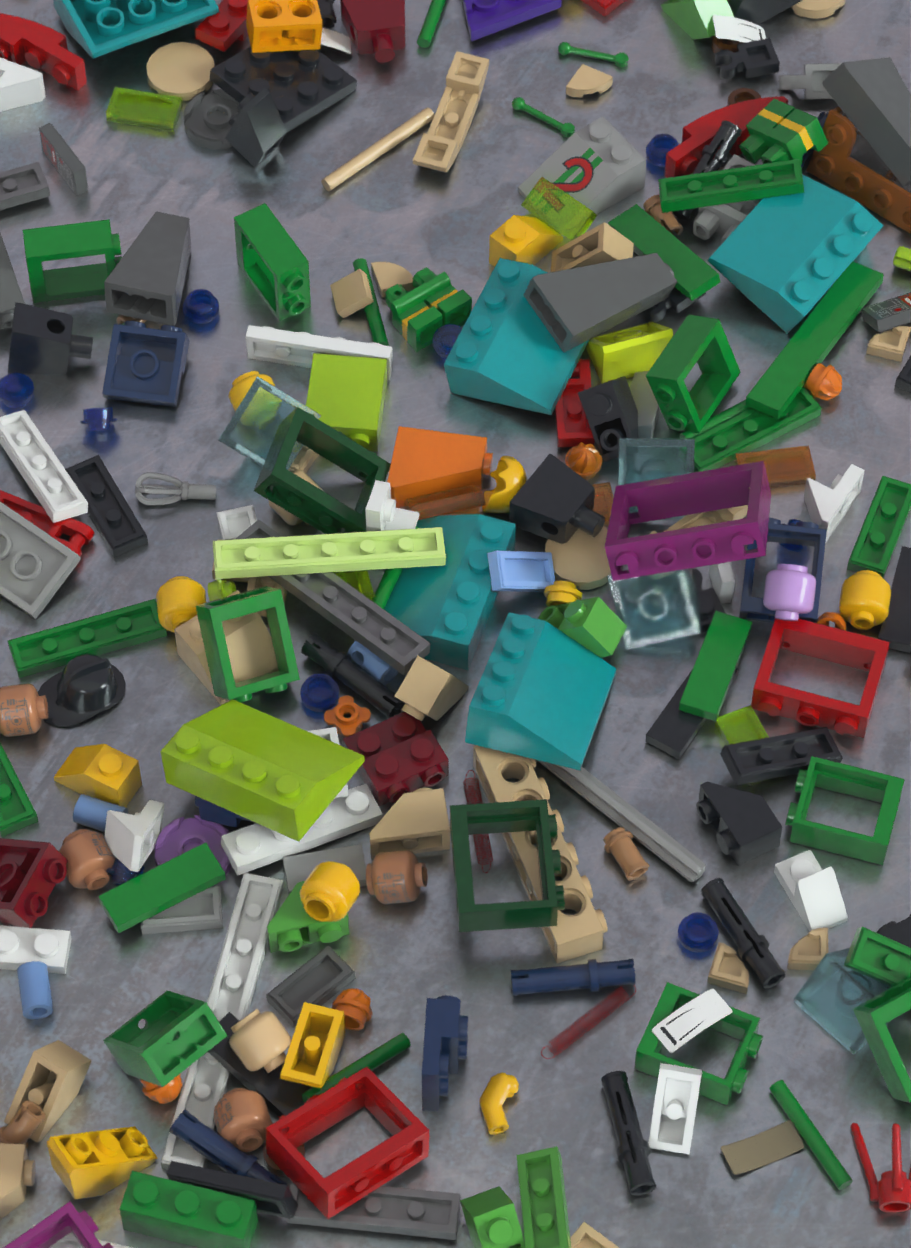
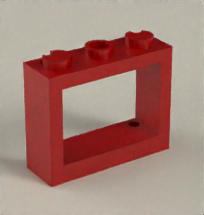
(829, 645)
(365, 1173)

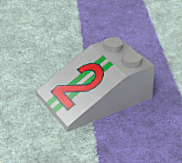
(593, 167)

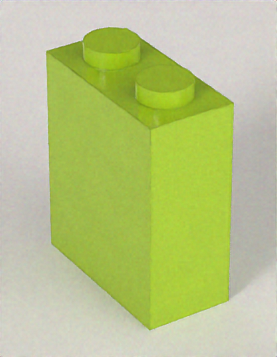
(349, 395)

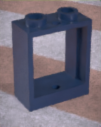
(802, 534)

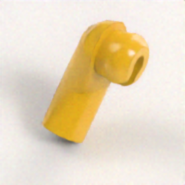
(491, 1101)

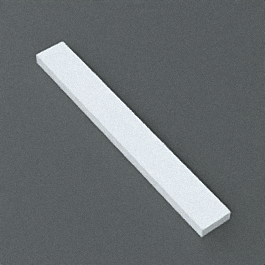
(230, 992)

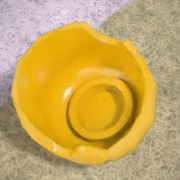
(509, 478)

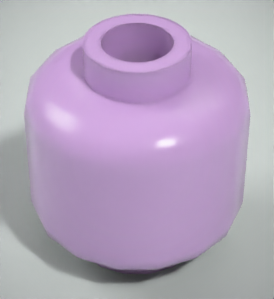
(789, 591)

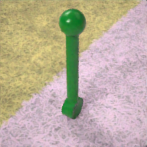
(619, 59)
(567, 129)

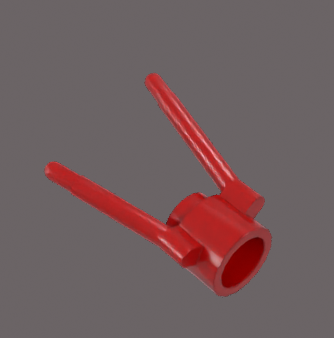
(894, 1188)

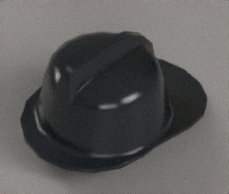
(82, 690)

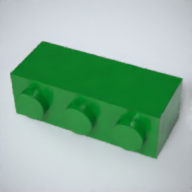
(187, 1213)

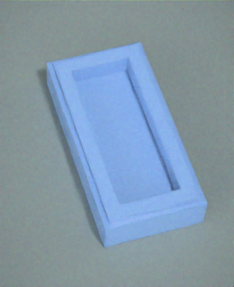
(520, 571)

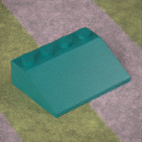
(114, 24)
(794, 249)
(506, 348)
(453, 600)
(539, 694)

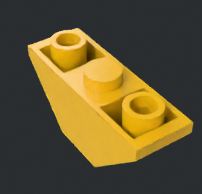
(99, 1160)

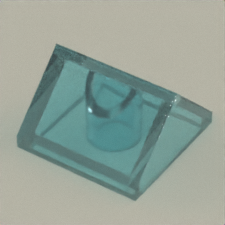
(257, 420)
(653, 459)
(656, 607)
(833, 994)

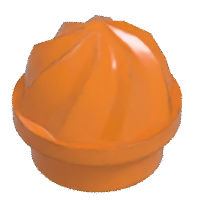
(824, 382)
(584, 460)
(355, 1007)
(163, 1094)

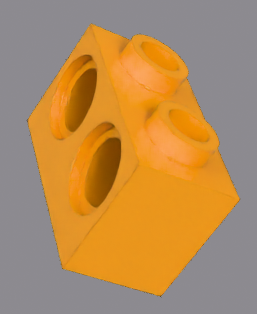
(283, 25)

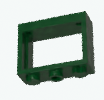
(305, 499)
(503, 818)

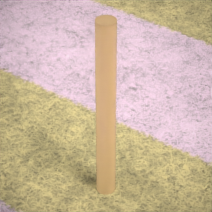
(377, 149)

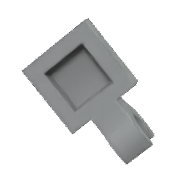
(810, 81)

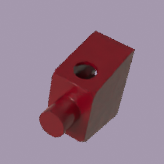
(375, 26)

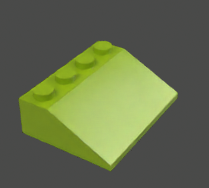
(258, 767)

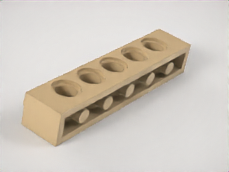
(574, 933)

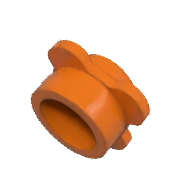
(347, 726)

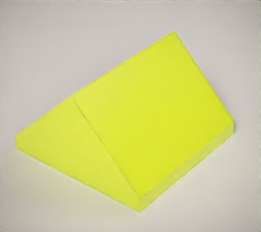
(628, 350)

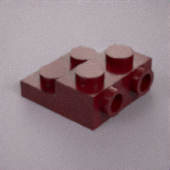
(398, 757)
(27, 879)

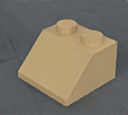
(247, 643)

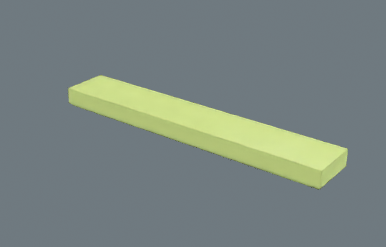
(329, 553)

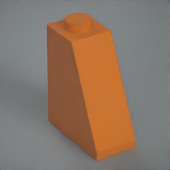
(436, 462)

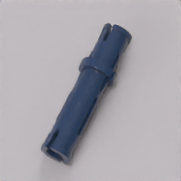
(573, 977)
(218, 1149)

